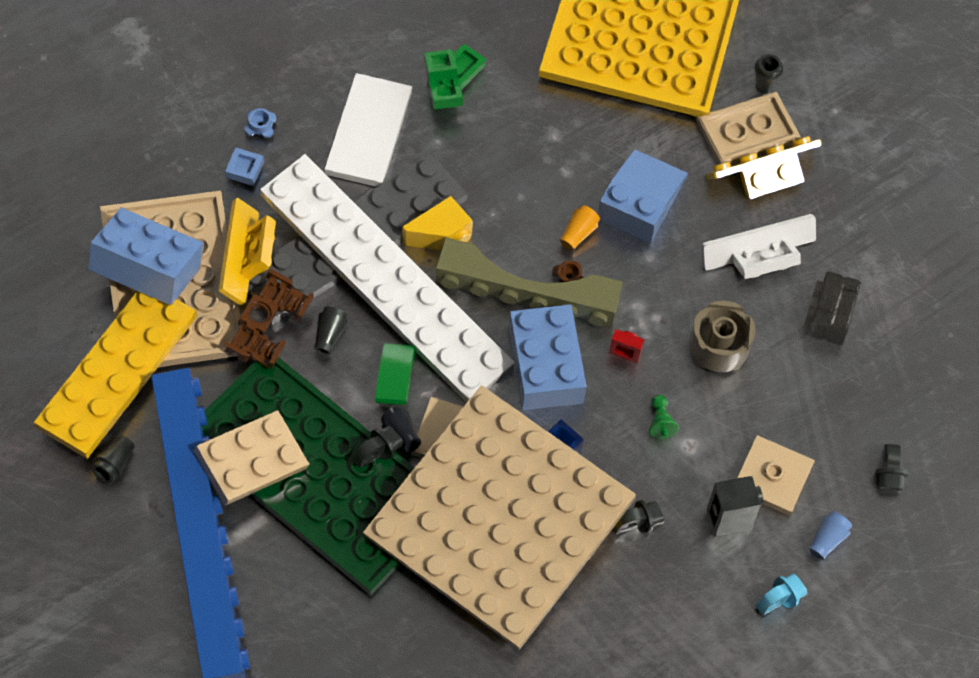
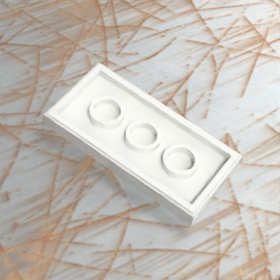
(368, 130)

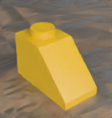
(436, 224)

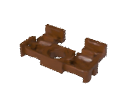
(272, 297)

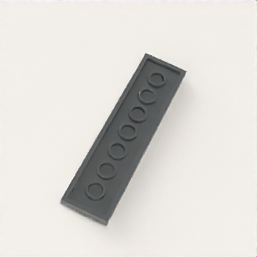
(387, 205)

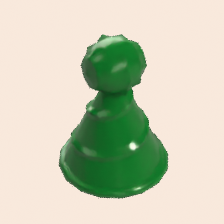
(662, 425)

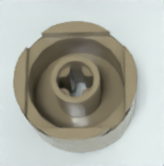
(721, 337)

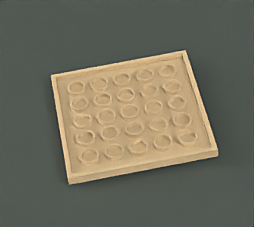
(500, 516)

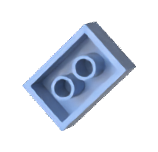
(145, 256)
(547, 357)

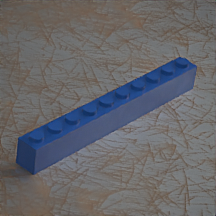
(199, 528)

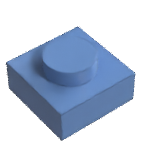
(244, 166)

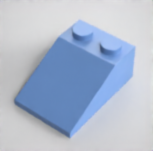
(641, 195)

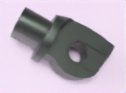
(380, 445)
(891, 475)
(641, 517)

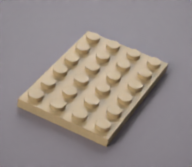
(217, 315)

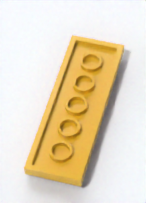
(114, 372)

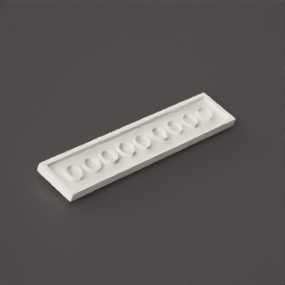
(386, 278)

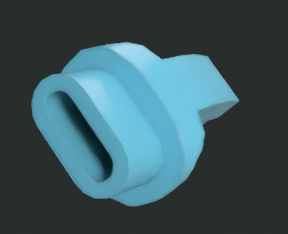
(785, 592)

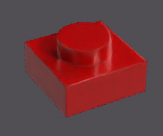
(626, 345)

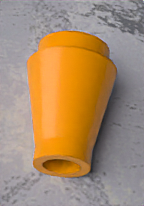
(580, 226)

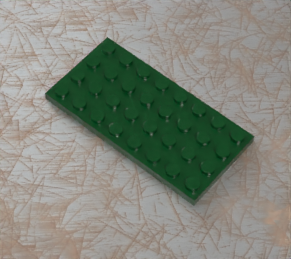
(333, 496)

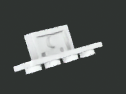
(762, 248)

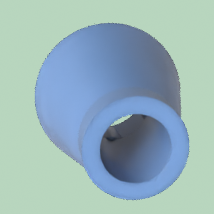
(831, 532)

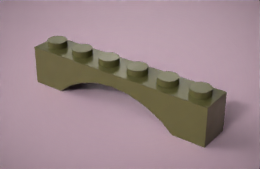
(466, 268)

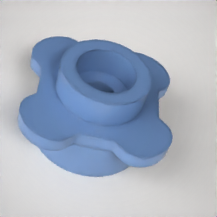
(260, 116)

